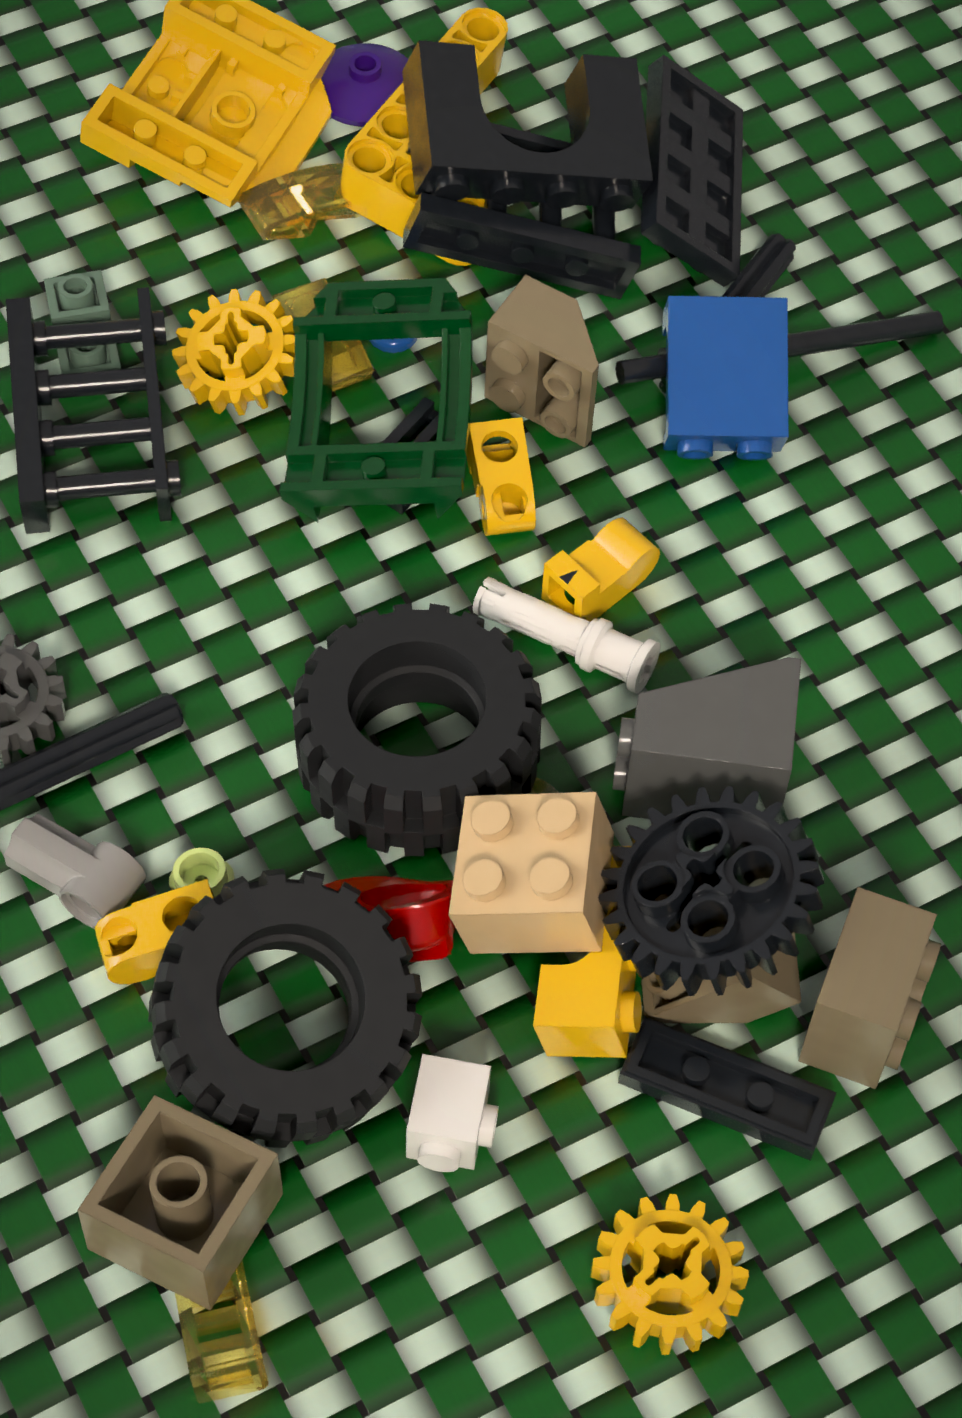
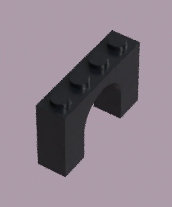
(464, 156)

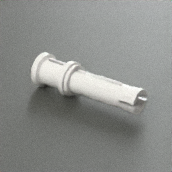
(591, 643)

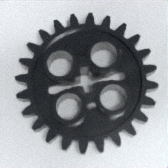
(711, 891)

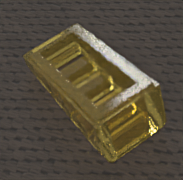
(230, 1363)

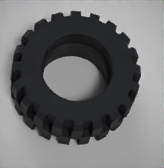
(403, 661)
(300, 919)

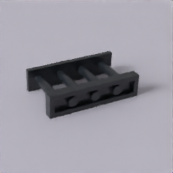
(525, 245)
(40, 438)

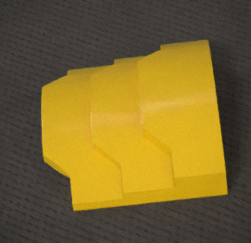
(218, 99)

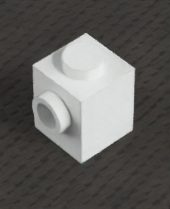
(450, 1114)

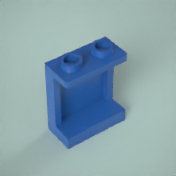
(726, 376)

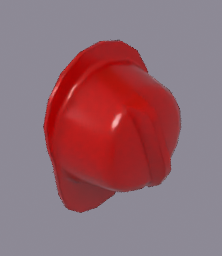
(416, 908)

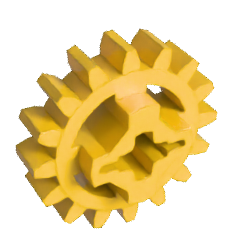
(217, 343)
(669, 1242)

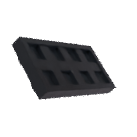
(695, 172)

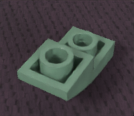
(81, 300)

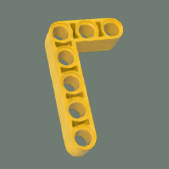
(377, 160)

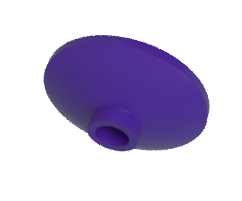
(361, 81)

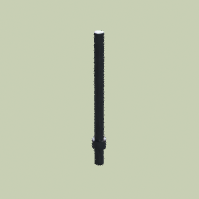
(807, 342)

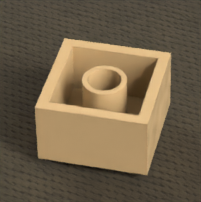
(531, 873)

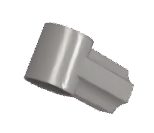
(84, 877)

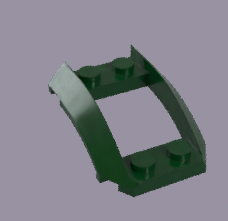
(378, 471)

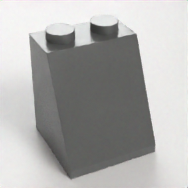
(711, 736)

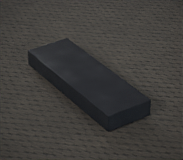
(727, 1088)

